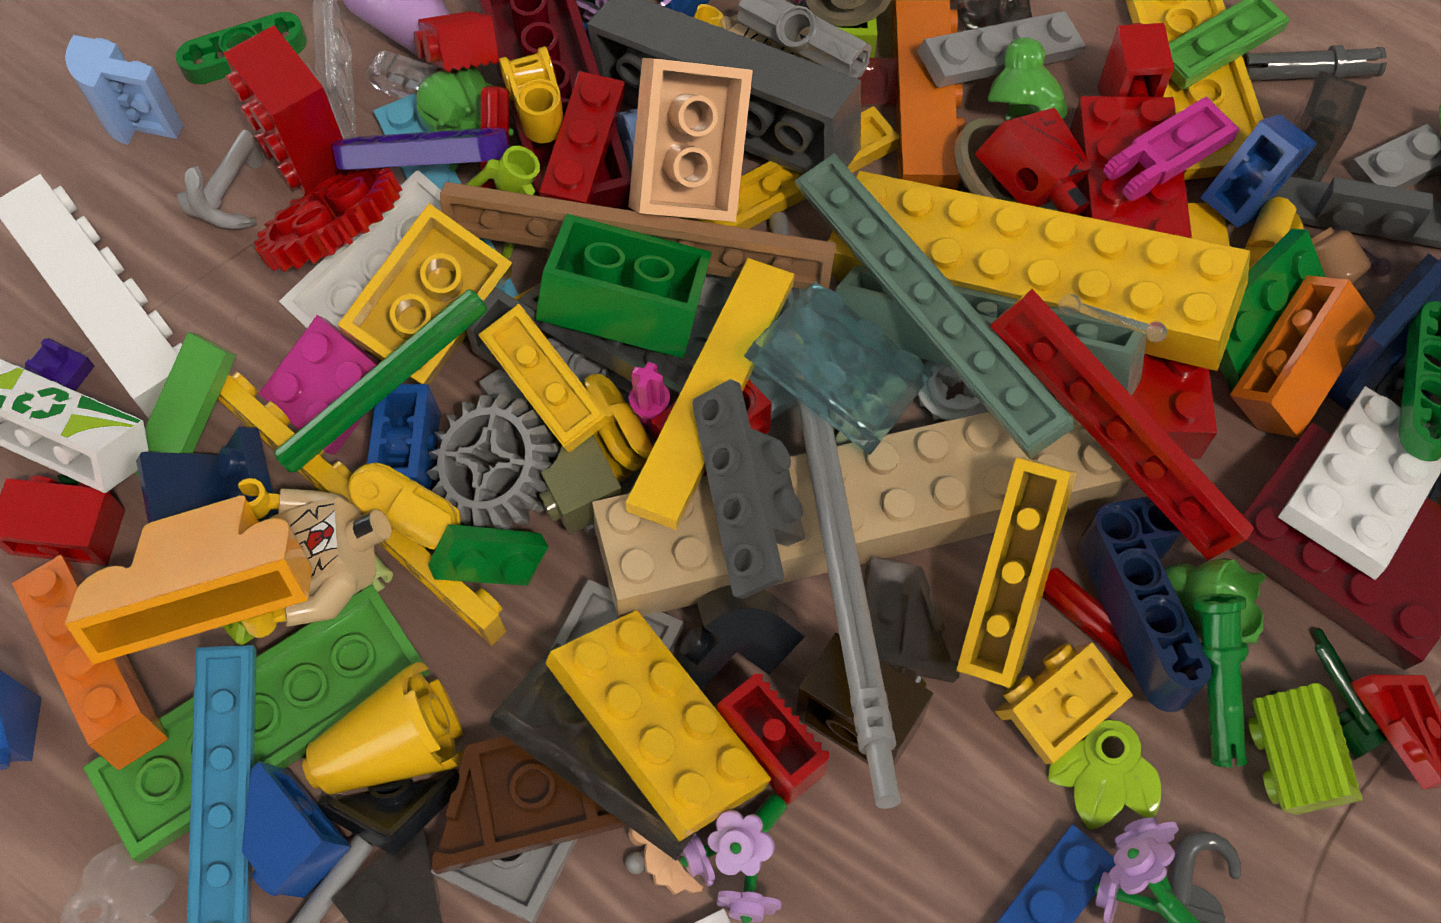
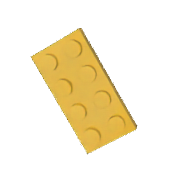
(658, 723)

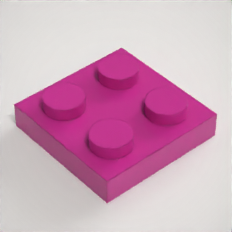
(316, 374)

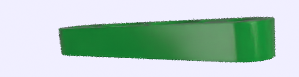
(1418, 376)

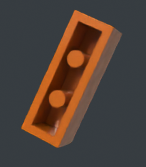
(1303, 355)

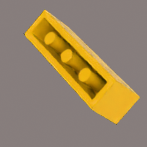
(1016, 571)

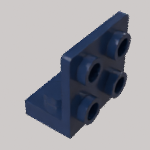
(189, 481)

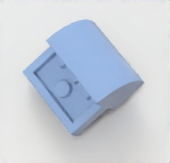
(121, 92)

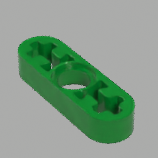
(209, 45)

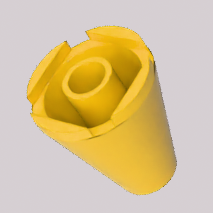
(388, 737)

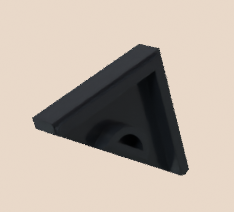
(392, 811)

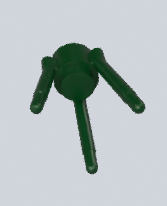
(1358, 725)

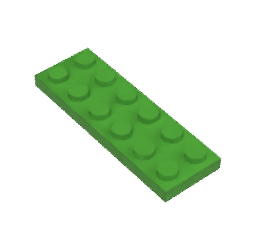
(299, 694)

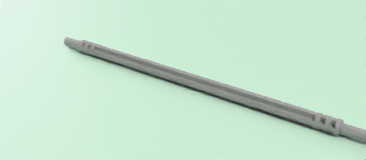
(852, 612)

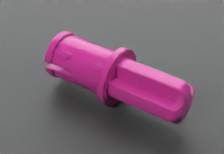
(648, 394)

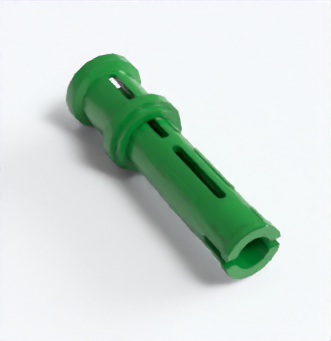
(1225, 650)

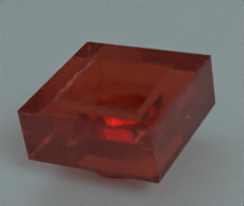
(879, 83)

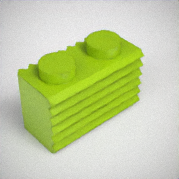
(1304, 750)

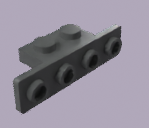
(1366, 209)
(748, 490)

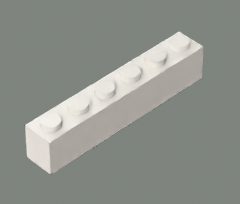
(90, 289)

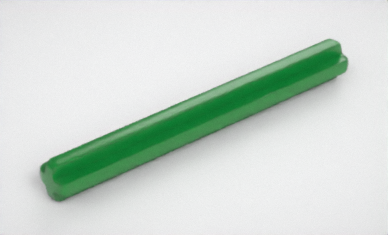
(380, 381)

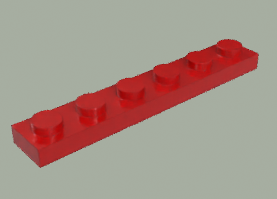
(1121, 426)

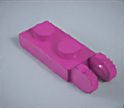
(1172, 147)

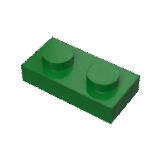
(487, 555)

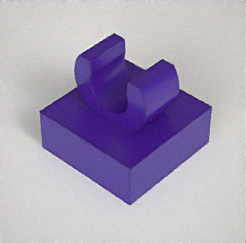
(60, 364)

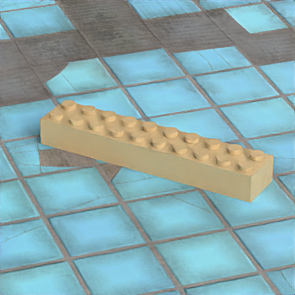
(903, 498)

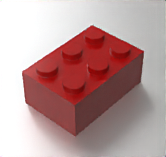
(285, 107)

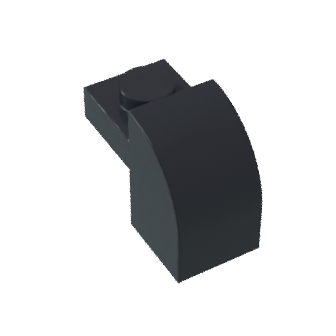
(754, 626)

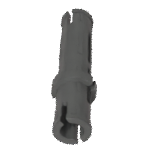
(1309, 63)

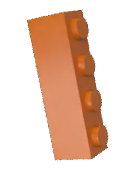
(102, 695)

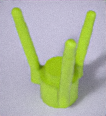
(512, 174)

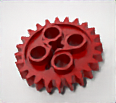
(327, 217)

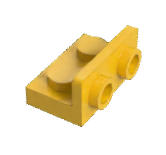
(1064, 699)

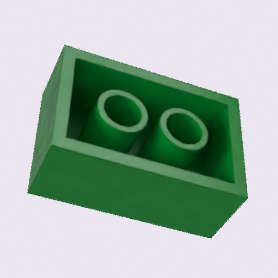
(622, 285)

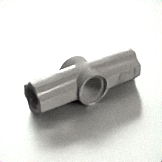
(823, 45)

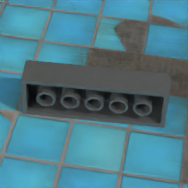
(795, 106)

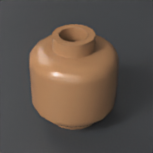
(1341, 256)

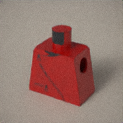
(1038, 161)

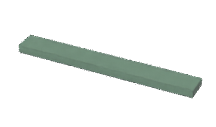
(936, 308)

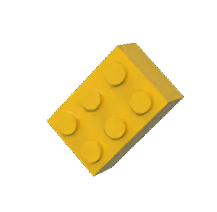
(417, 282)

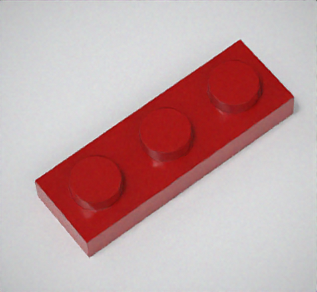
(583, 138)

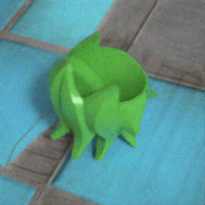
(451, 101)

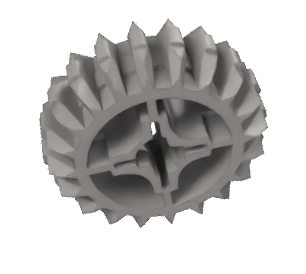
(483, 436)

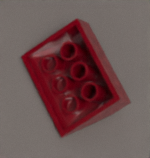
(1390, 614)

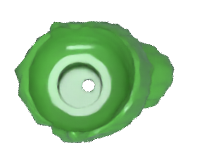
(1026, 81)
(1219, 577)

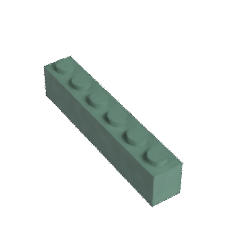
(1114, 346)

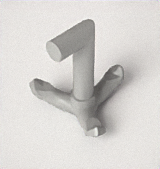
(205, 202)

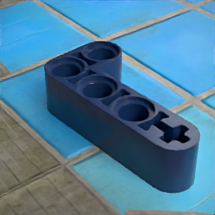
(1124, 563)

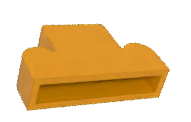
(190, 579)

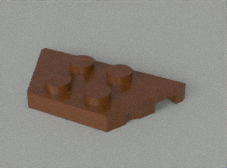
(511, 807)

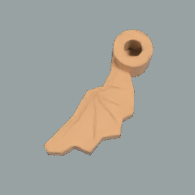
(664, 868)

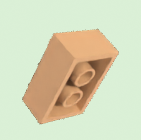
(689, 139)

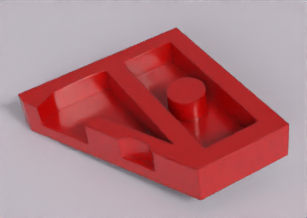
(1409, 719)

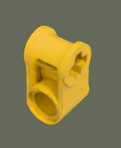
(533, 90)

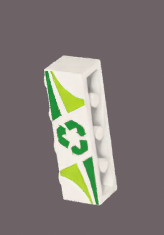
(68, 429)

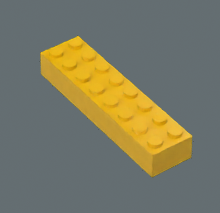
(1108, 265)

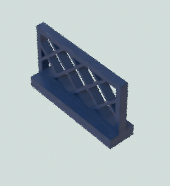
(1388, 334)

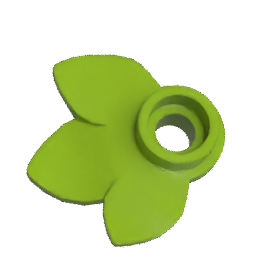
(1108, 783)

